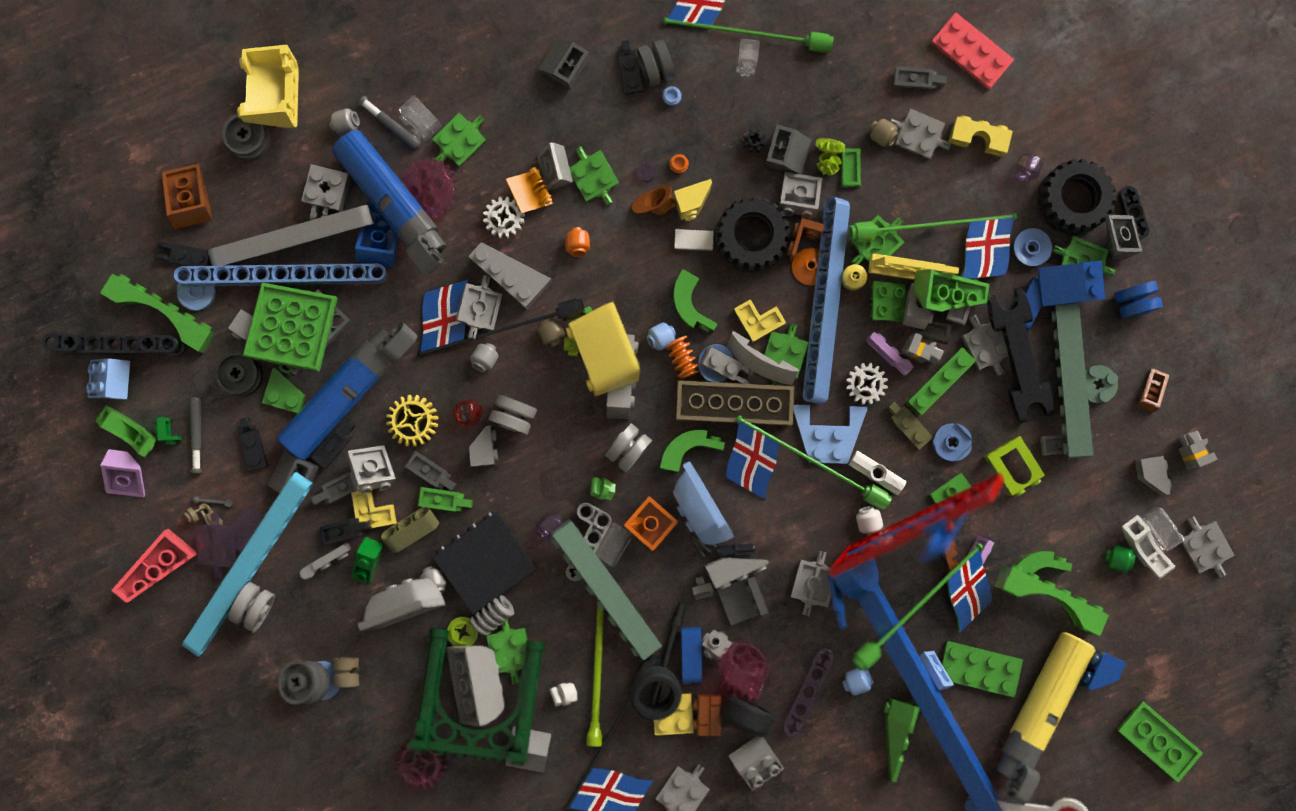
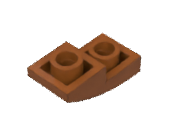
(947, 557)

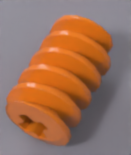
(682, 357)

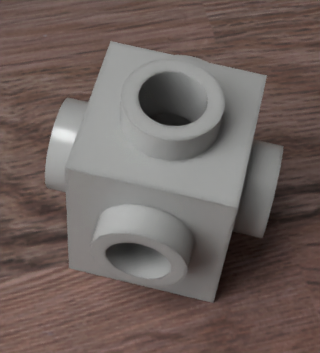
(714, 644)

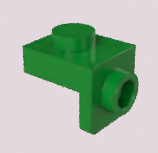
(163, 431)

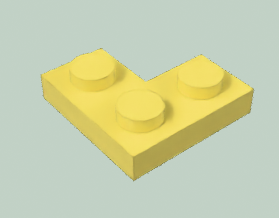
(756, 324)
(366, 511)
(680, 721)

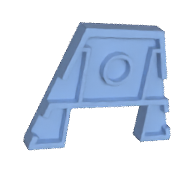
(829, 443)

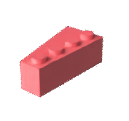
(157, 562)

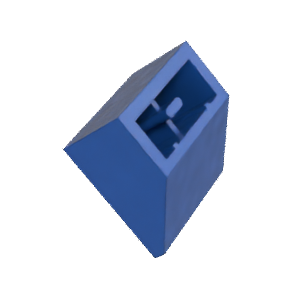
(1102, 671)

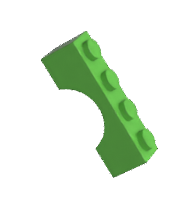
(940, 382)

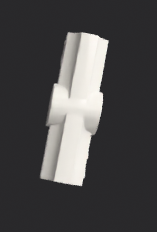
(887, 480)

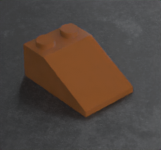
(186, 196)

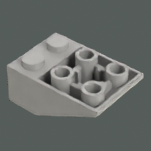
(728, 569)

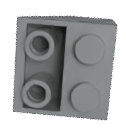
(756, 762)

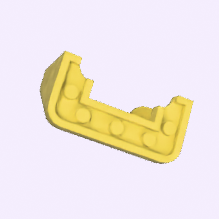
(270, 87)
(604, 349)

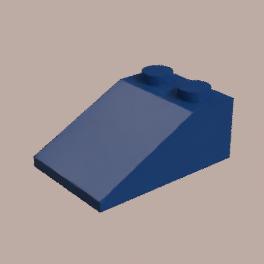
(377, 241)
(1071, 283)

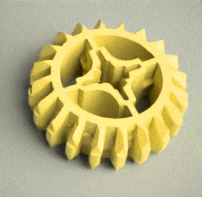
(415, 428)

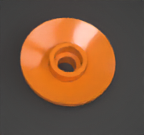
(800, 266)

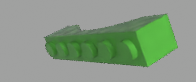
(191, 333)
(1083, 616)

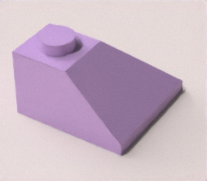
(122, 474)

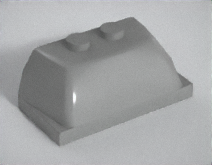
(401, 603)
(475, 684)

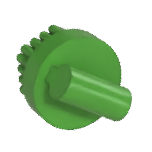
(602, 488)

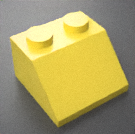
(691, 199)

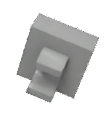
(702, 590)

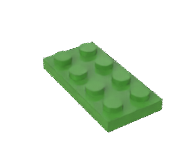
(981, 668)
(1159, 741)

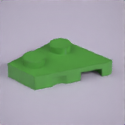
(283, 393)

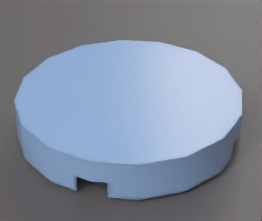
(195, 297)

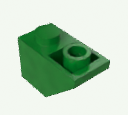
(367, 560)

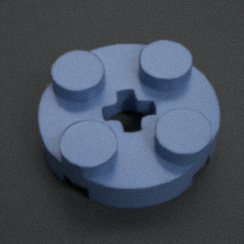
(940, 442)

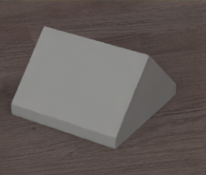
(554, 166)
(537, 751)

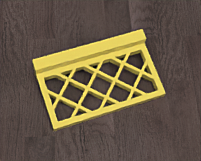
(904, 267)

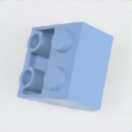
(108, 379)

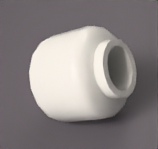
(869, 520)

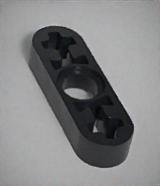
(1138, 206)

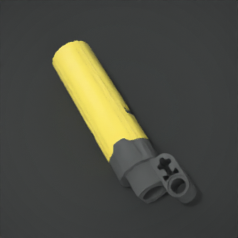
(1041, 715)

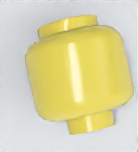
(852, 283)

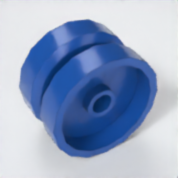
(1139, 300)

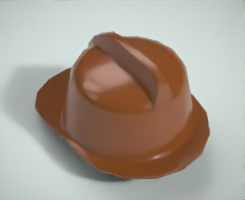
(656, 201)

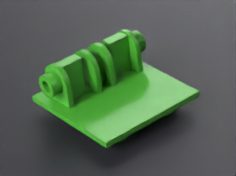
(887, 301)

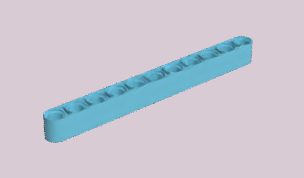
(247, 564)

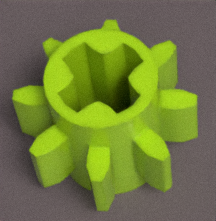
(828, 163)
(571, 347)

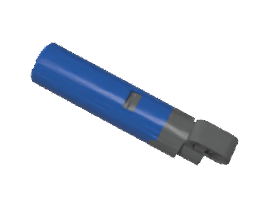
(391, 200)
(344, 390)

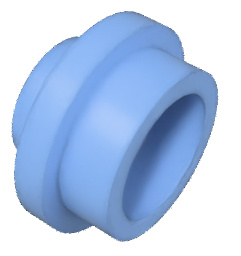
(671, 96)

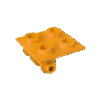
(529, 190)

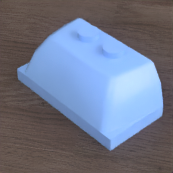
(700, 508)

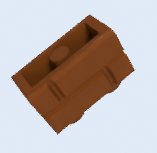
(708, 714)

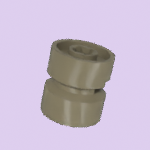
(346, 672)

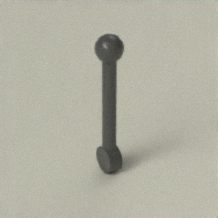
(228, 503)

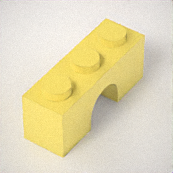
(996, 138)

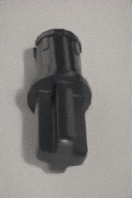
(735, 550)

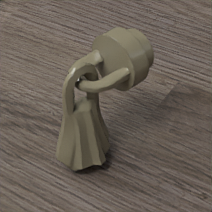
(192, 515)

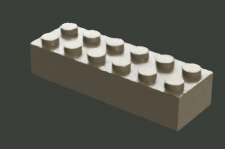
(727, 401)

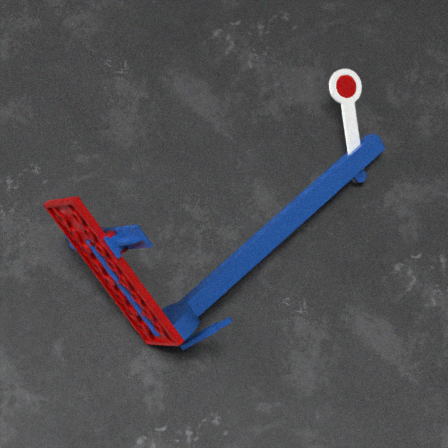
(858, 577)

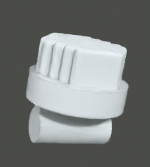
(564, 694)

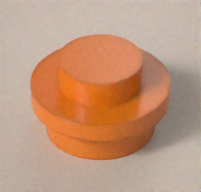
(679, 163)

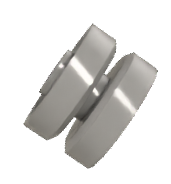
(512, 415)
(626, 446)
(251, 607)

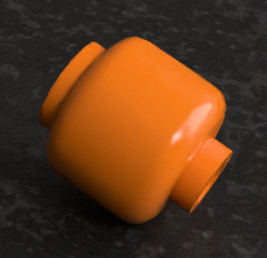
(577, 242)

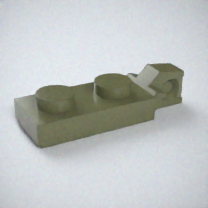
(909, 426)

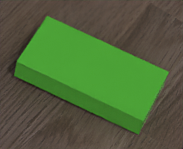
(851, 168)

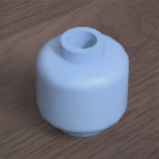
(660, 336)
(857, 681)

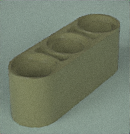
(410, 529)

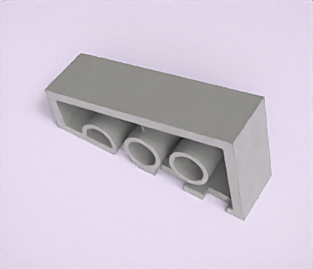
(514, 277)
(620, 400)

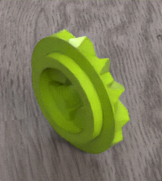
(830, 146)
(454, 635)

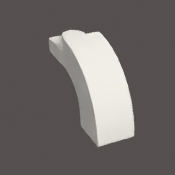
(1141, 542)

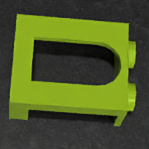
(1013, 487)

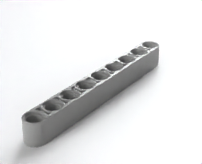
(290, 236)

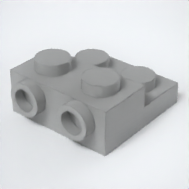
(800, 195)
(370, 469)

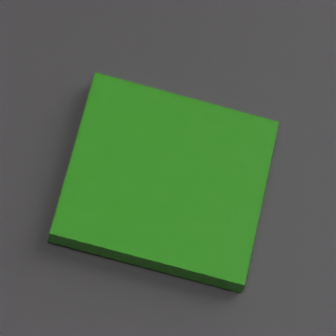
(290, 327)

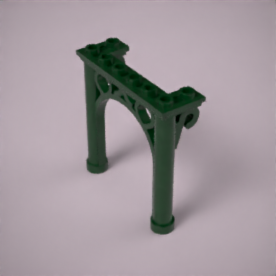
(431, 699)

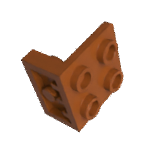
(810, 231)

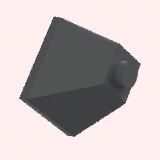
(1122, 236)

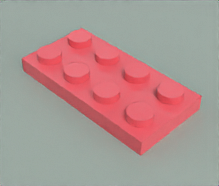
(972, 51)

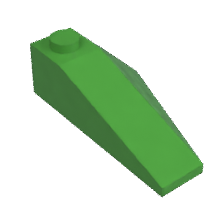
(947, 291)
(899, 721)

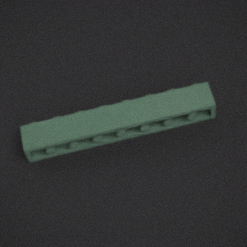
(1073, 381)
(606, 590)

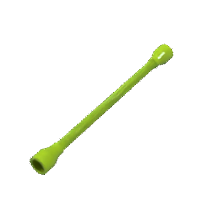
(594, 735)

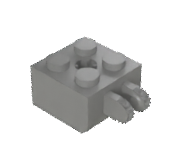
(332, 200)

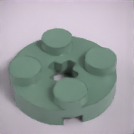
(1108, 380)

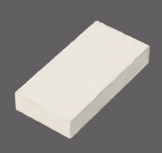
(693, 240)

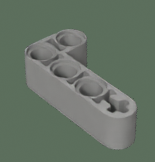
(594, 527)

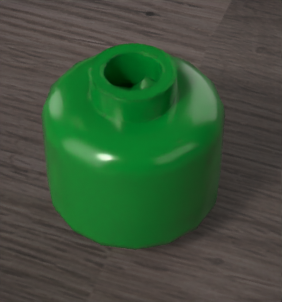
(1120, 558)

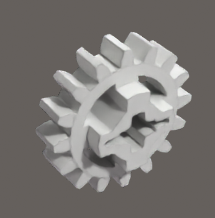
(495, 215)
(871, 390)

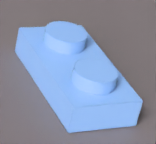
(936, 670)

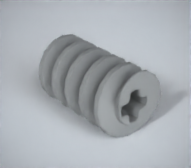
(494, 616)

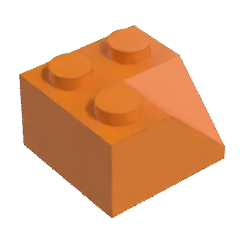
(651, 523)

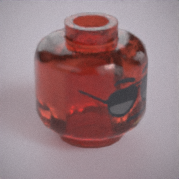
(467, 412)

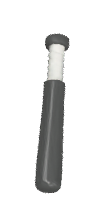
(391, 124)
(195, 411)

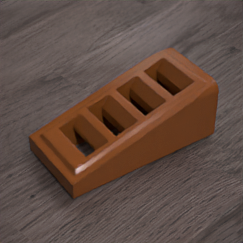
(1148, 401)

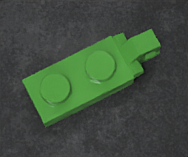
(443, 499)

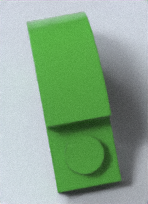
(682, 301)
(127, 430)
(676, 449)
(1039, 559)

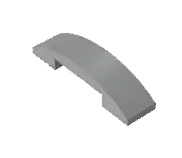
(760, 363)

